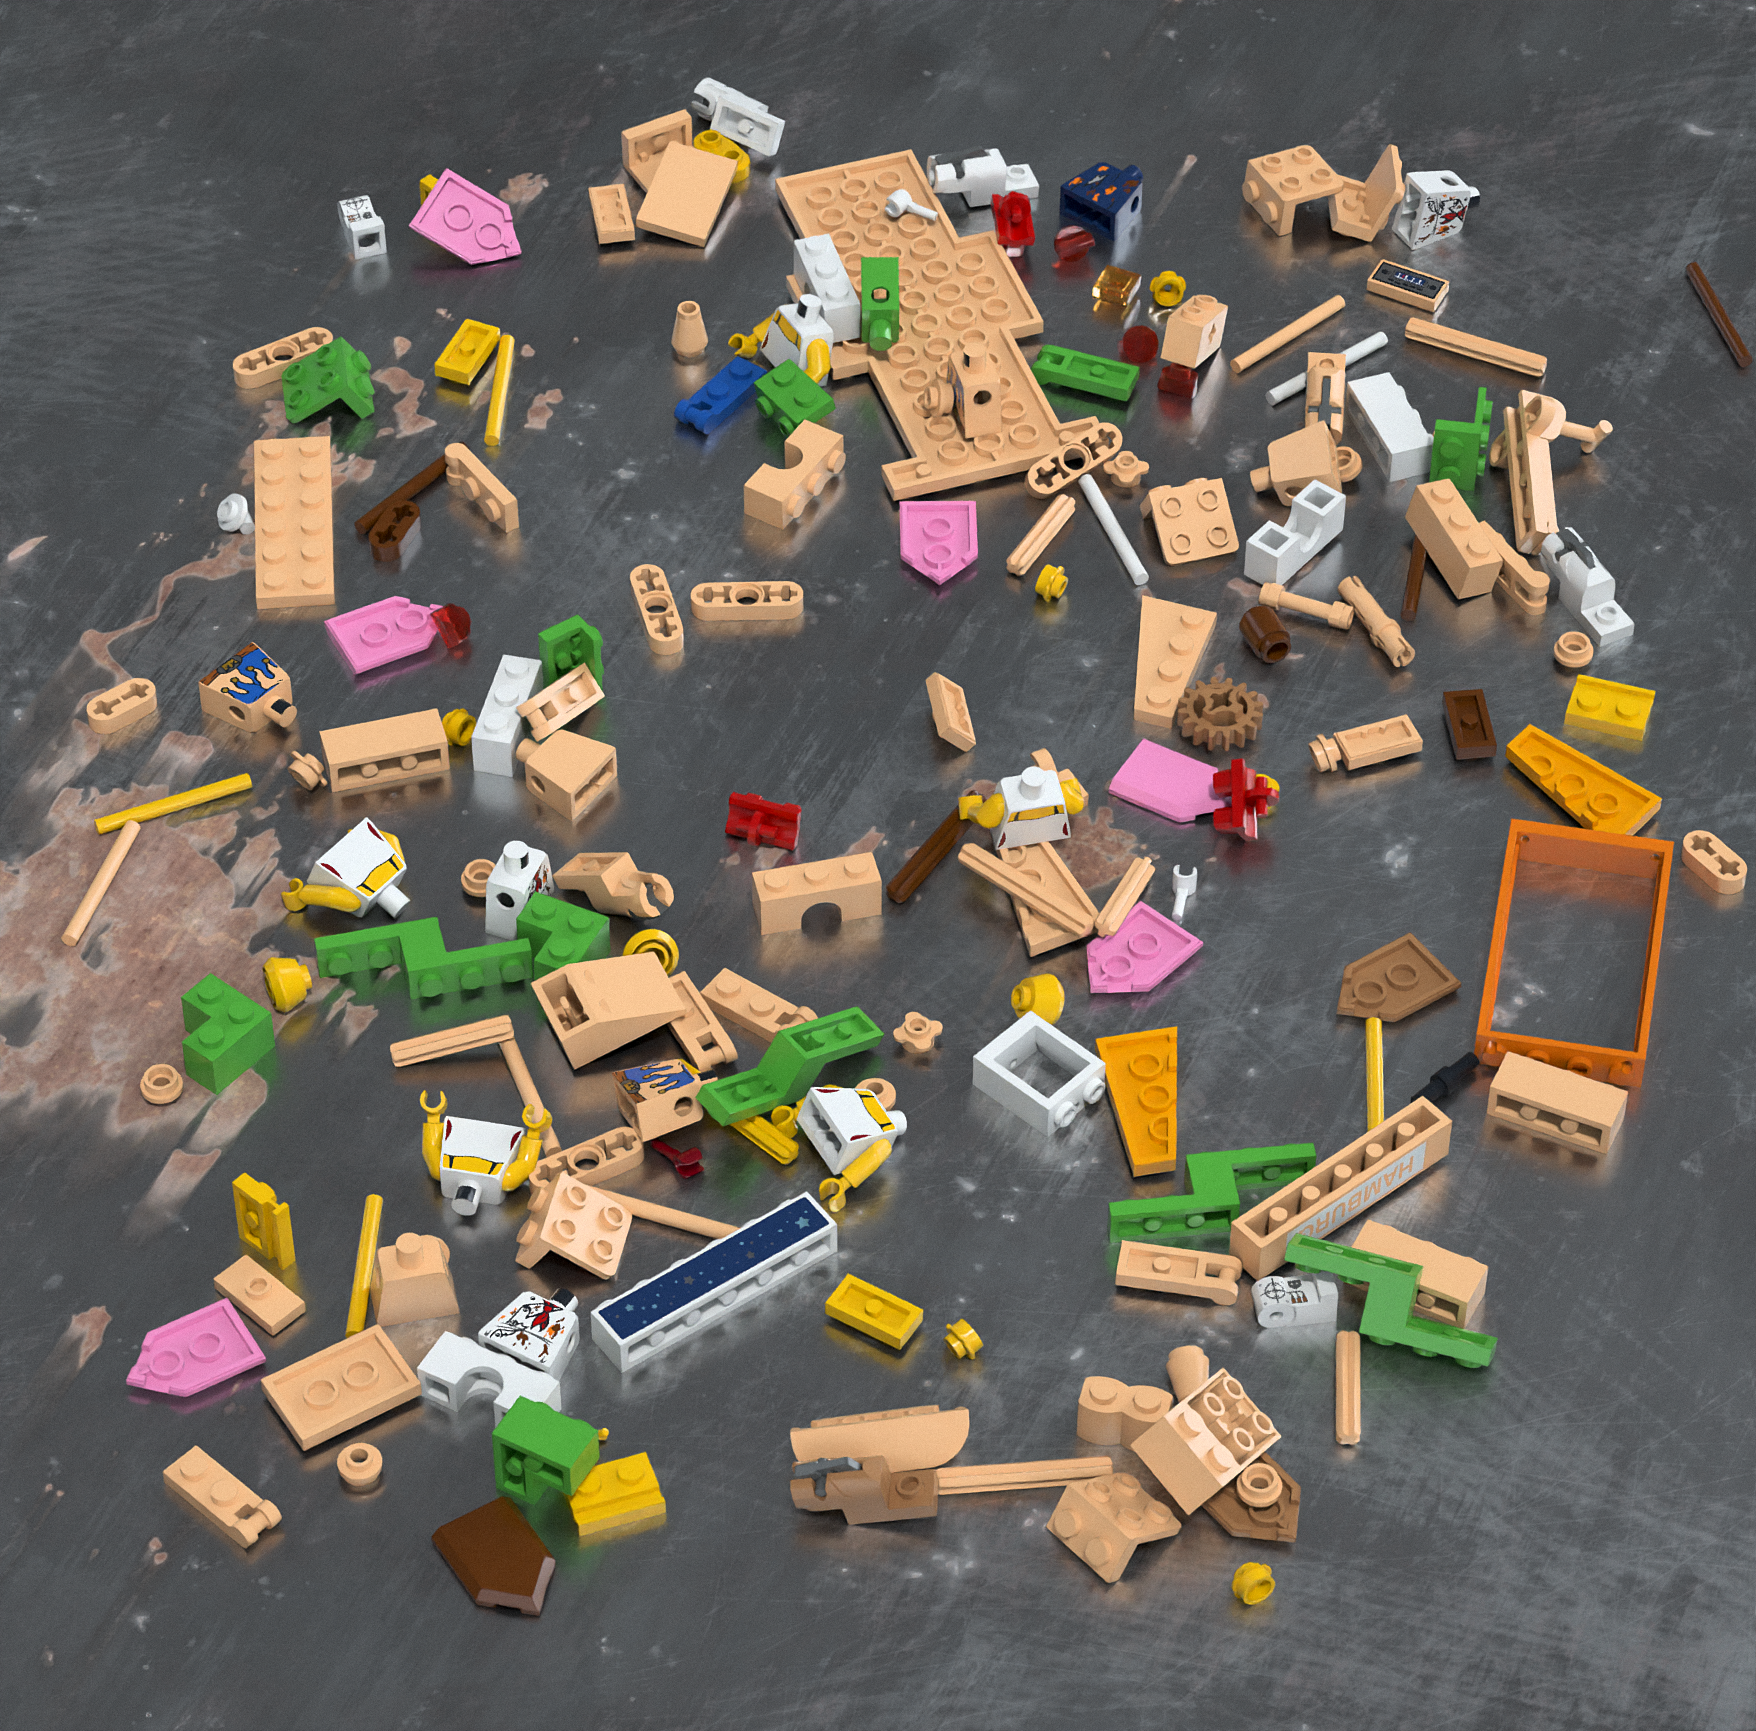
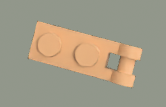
(481, 486)
(1517, 577)
(561, 701)
(752, 1005)
(699, 1028)
(1179, 1271)
(221, 1496)

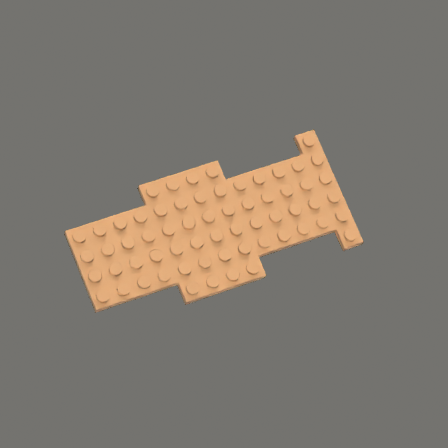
(948, 297)

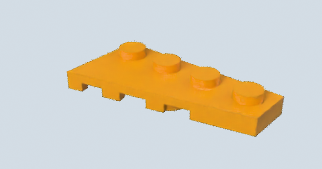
(1581, 785)
(1143, 1095)

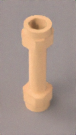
(1338, 615)

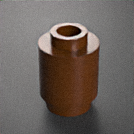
(1265, 634)

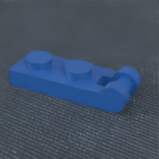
(720, 395)

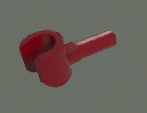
(685, 1162)

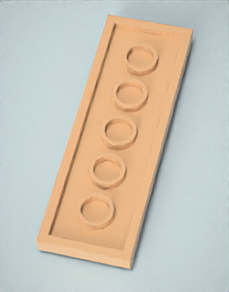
(293, 523)

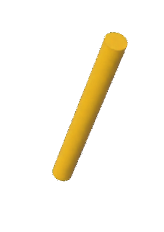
(499, 390)
(173, 803)
(1374, 1072)
(364, 1265)

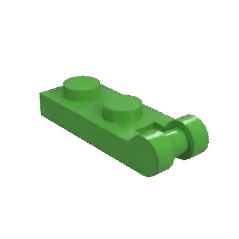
(1085, 372)

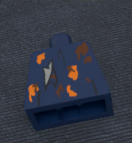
(1103, 198)

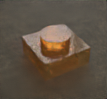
(1116, 286)

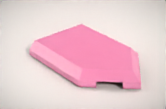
(466, 221)
(938, 536)
(381, 632)
(1167, 783)
(1139, 953)
(196, 1352)

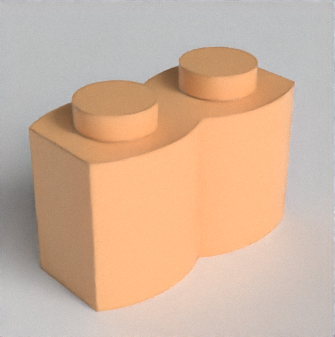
(1118, 1413)

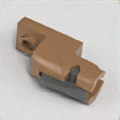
(864, 1489)

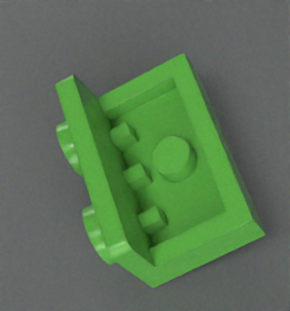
(791, 397)
(568, 646)

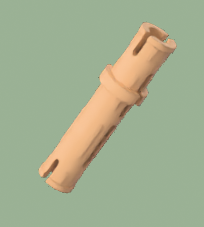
(1383, 630)

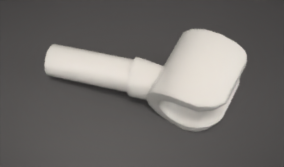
(901, 201)
(1182, 887)

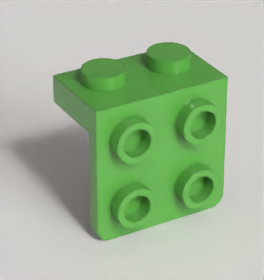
(326, 375)
(1458, 447)

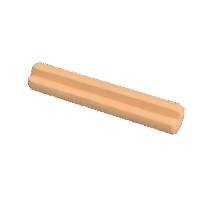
(1040, 535)
(1124, 896)
(451, 1040)
(1348, 1388)

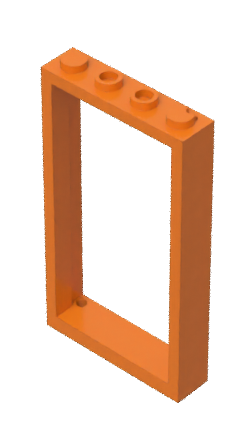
(1594, 852)

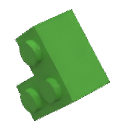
(562, 933)
(225, 1033)
(541, 1450)

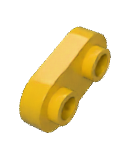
(715, 143)

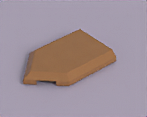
(1394, 981)
(1270, 1522)

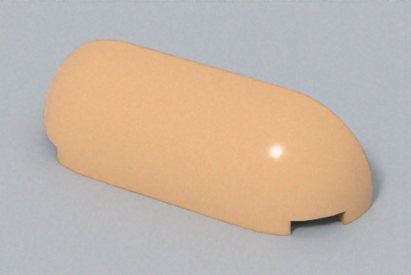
(905, 1437)

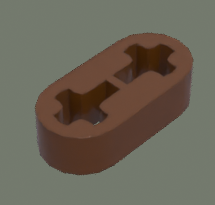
(402, 534)

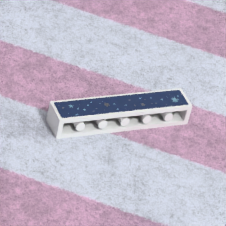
(713, 1281)

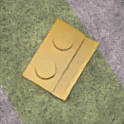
(1609, 707)
(263, 1221)
(616, 1495)

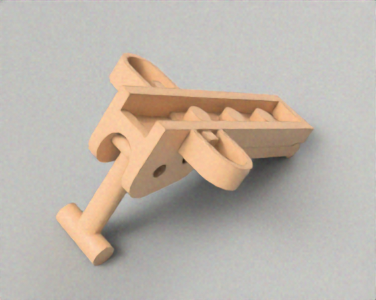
(1526, 454)

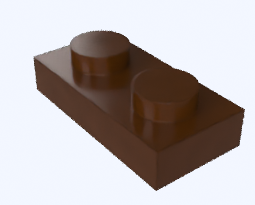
(1469, 724)

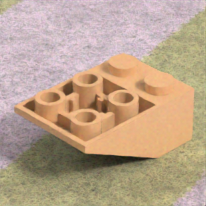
(606, 1003)
(1205, 1441)

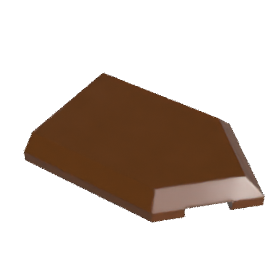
(497, 1556)

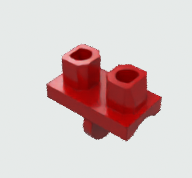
(1013, 222)
(1249, 800)
(763, 820)

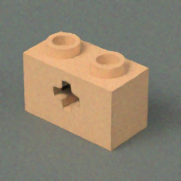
(1194, 331)

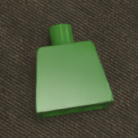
(880, 316)

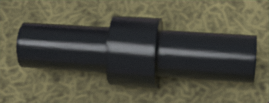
(1447, 1078)

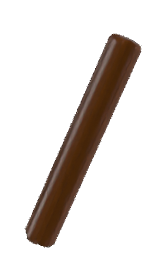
(929, 854)

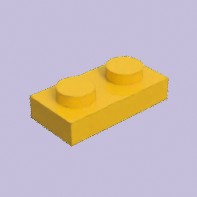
(467, 351)
(874, 1311)

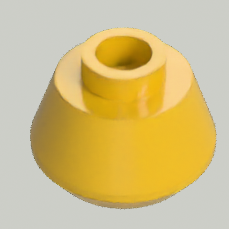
(654, 941)
(286, 982)
(1041, 995)

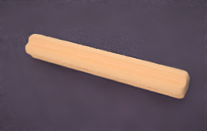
(1476, 347)
(1026, 890)
(1021, 1475)

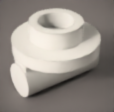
(234, 515)

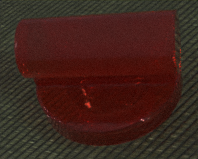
(1072, 243)
(1138, 344)
(1179, 380)
(452, 624)

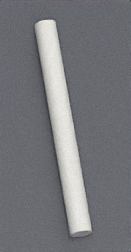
(1352, 354)
(1113, 529)

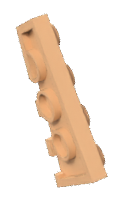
(1168, 656)
(1045, 867)

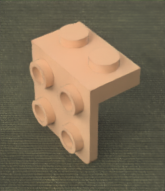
(646, 144)
(1286, 179)
(1365, 207)
(1191, 521)
(575, 1225)
(1107, 1520)

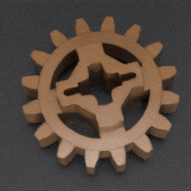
(1220, 713)

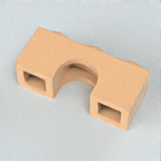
(810, 461)
(787, 892)

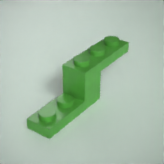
(423, 957)
(789, 1066)
(1211, 1192)
(1391, 1300)

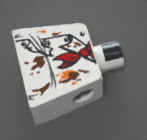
(1433, 207)
(515, 880)
(536, 1331)

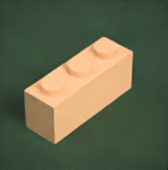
(1453, 538)
(384, 750)
(1557, 1102)
(1449, 1282)

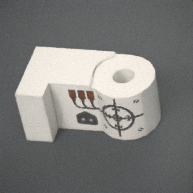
(360, 223)
(1295, 1300)

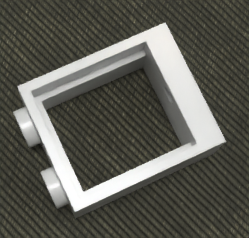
(1031, 1033)

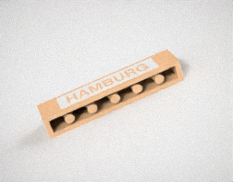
(1341, 1186)

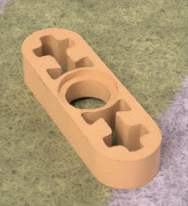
(259, 365)
(1076, 445)
(760, 610)
(653, 622)
(593, 1149)

